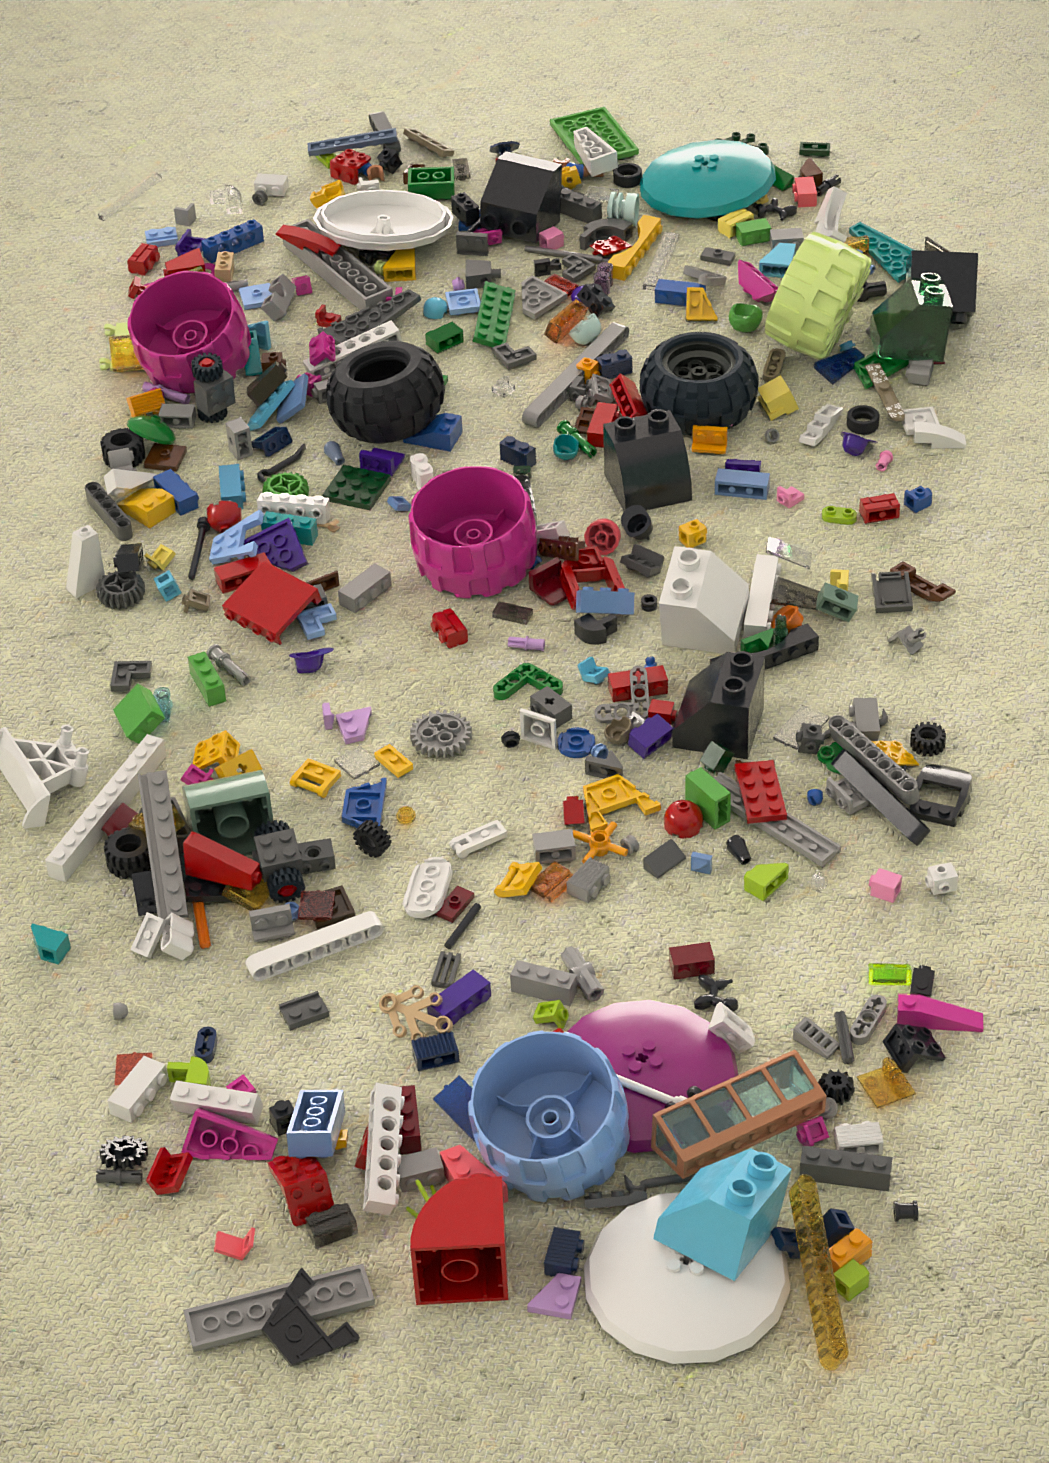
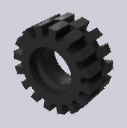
(930, 731)
(372, 838)

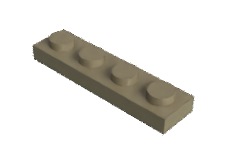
(426, 141)

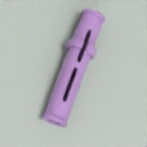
(168, 393)

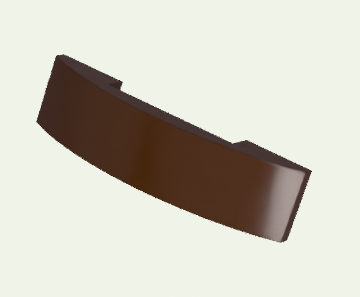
(922, 587)

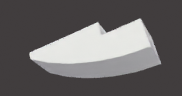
(938, 435)

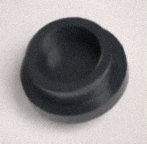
(510, 739)

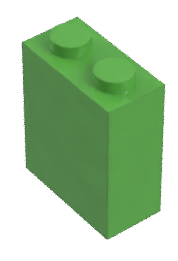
(138, 713)
(709, 796)

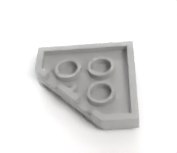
(539, 297)

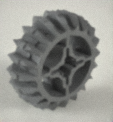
(120, 589)

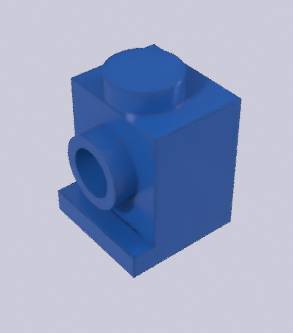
(918, 499)

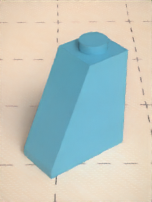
(777, 260)

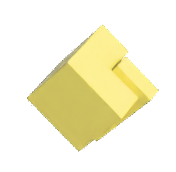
(776, 398)

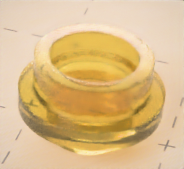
(405, 815)

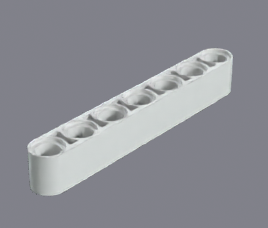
(314, 946)

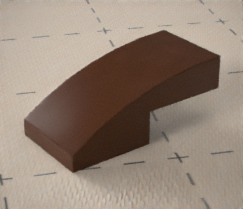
(584, 419)

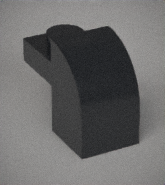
(595, 631)

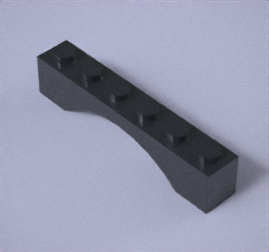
(798, 643)

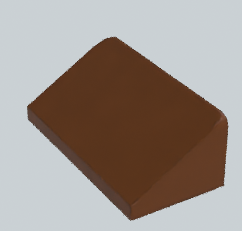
(327, 581)

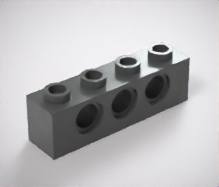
(315, 856)

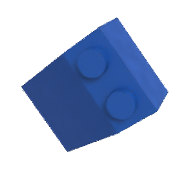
(440, 433)

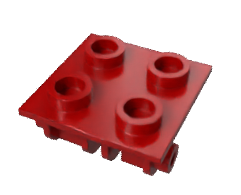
(609, 246)

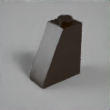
(267, 383)

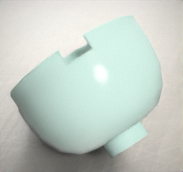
(586, 330)

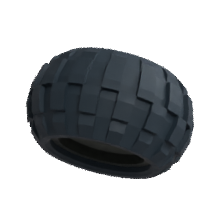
(700, 380)

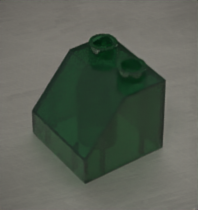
(913, 321)

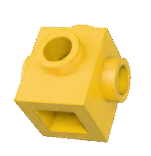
(570, 177)
(692, 533)

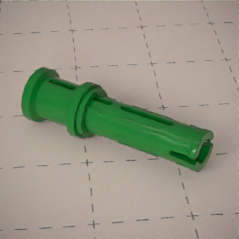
(565, 428)

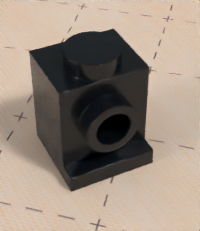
(279, 1112)

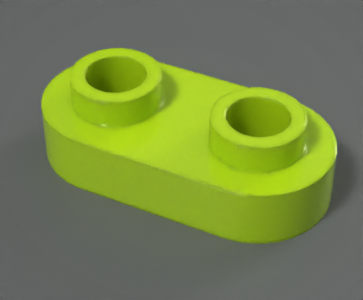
(839, 515)

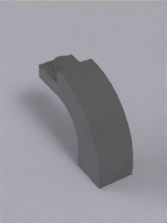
(603, 229)

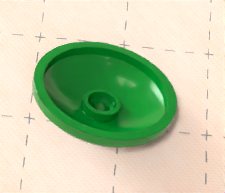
(152, 429)

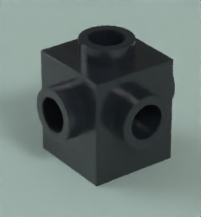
(389, 160)

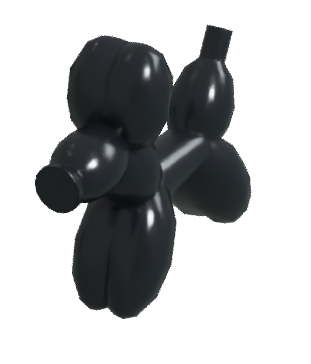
(783, 212)
(369, 256)
(711, 999)

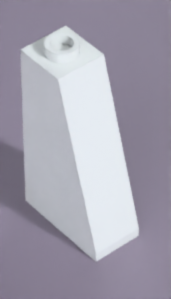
(84, 562)

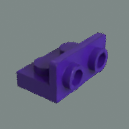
(743, 465)

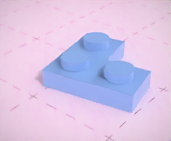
(312, 620)

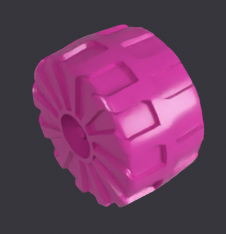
(185, 318)
(473, 531)

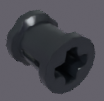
(905, 1210)

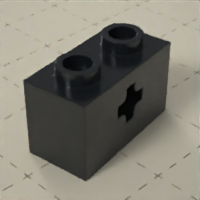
(465, 209)

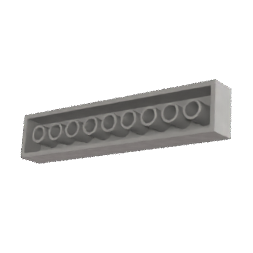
(343, 273)

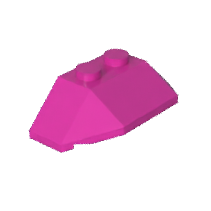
(755, 282)

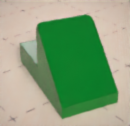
(758, 642)

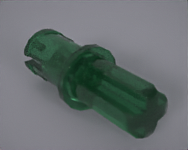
(780, 630)

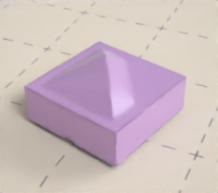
(328, 716)

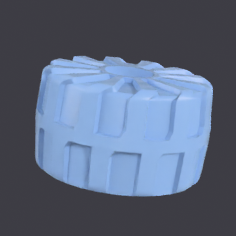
(545, 1081)

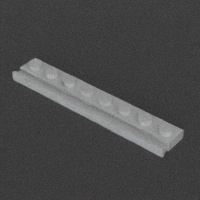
(790, 831)
(162, 844)

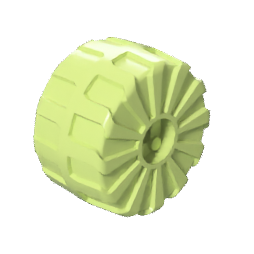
(817, 295)

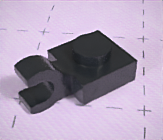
(544, 267)

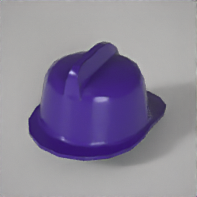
(854, 444)
(310, 661)

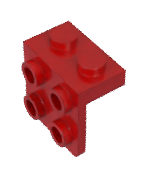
(346, 165)

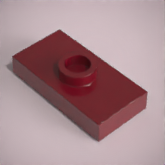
(455, 904)

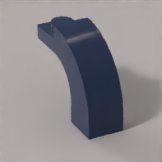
(836, 1225)

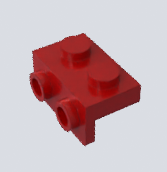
(168, 1171)

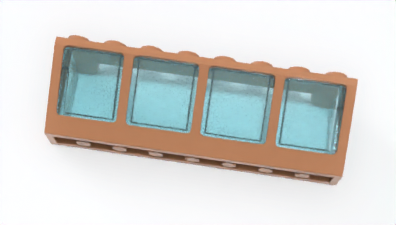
(737, 1114)

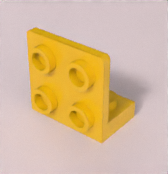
(218, 749)

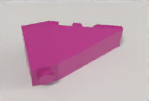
(936, 1014)
(225, 1139)

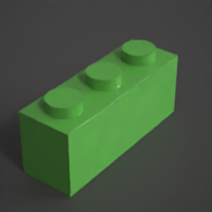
(206, 679)

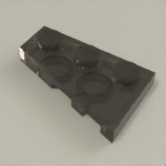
(794, 594)

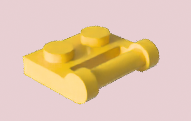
(318, 773)
(520, 885)

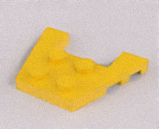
(611, 795)

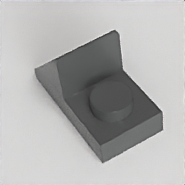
(603, 767)

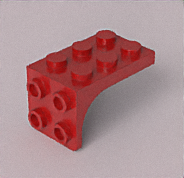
(303, 1186)

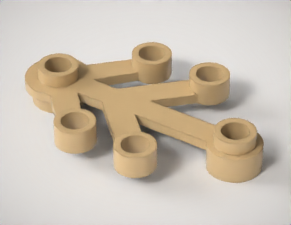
(413, 1012)

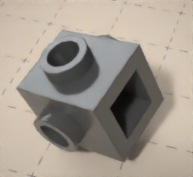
(809, 738)

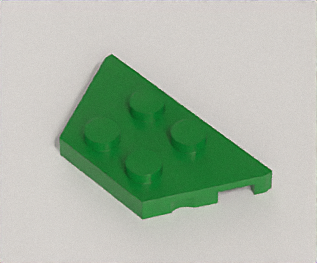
(889, 367)

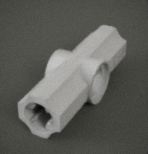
(585, 973)

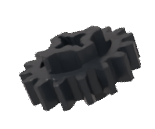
(123, 1152)

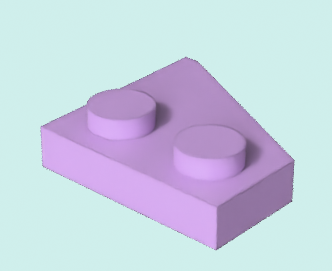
(354, 724)
(557, 1297)

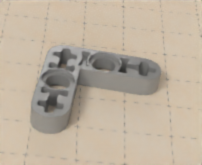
(705, 277)
(630, 706)

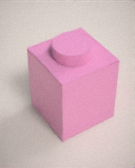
(551, 238)
(885, 885)

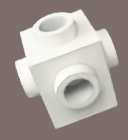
(941, 878)

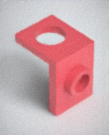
(234, 1246)

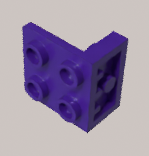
(381, 460)

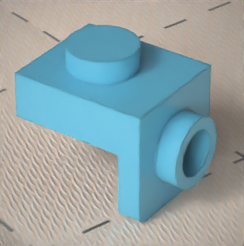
(591, 672)

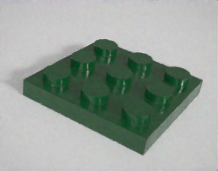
(357, 487)

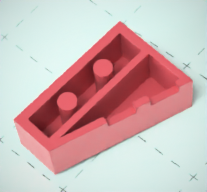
(462, 1164)

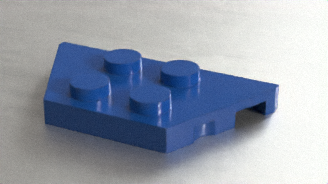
(364, 803)

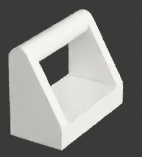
(731, 1028)

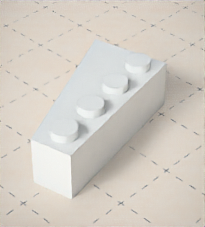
(594, 152)

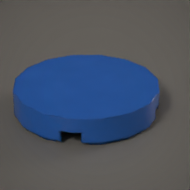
(576, 742)

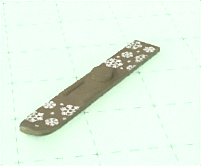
(885, 392)

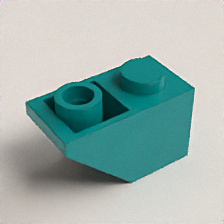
(50, 943)

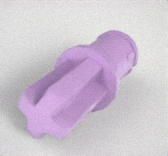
(526, 643)

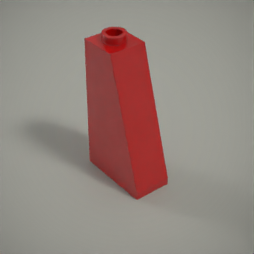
(218, 863)

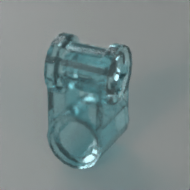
(162, 697)

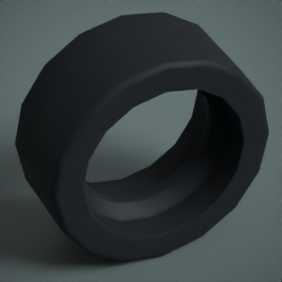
(627, 169)
(861, 427)

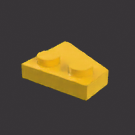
(698, 306)

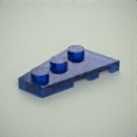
(838, 365)

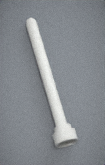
(649, 1091)

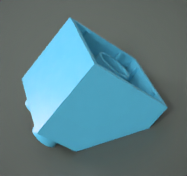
(726, 1211)

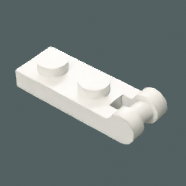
(478, 838)

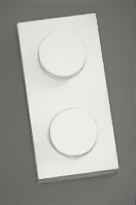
(148, 935)

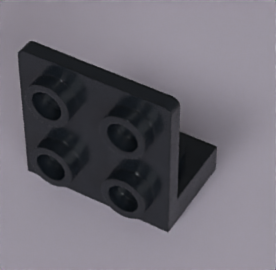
(144, 892)
(909, 1043)

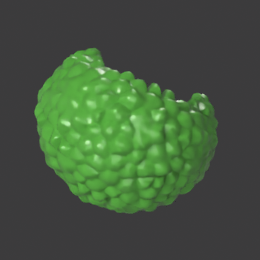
(745, 317)

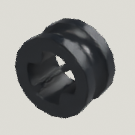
(649, 603)

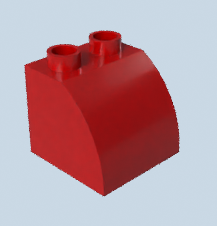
(461, 1243)

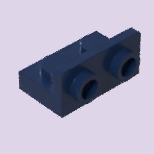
(273, 440)

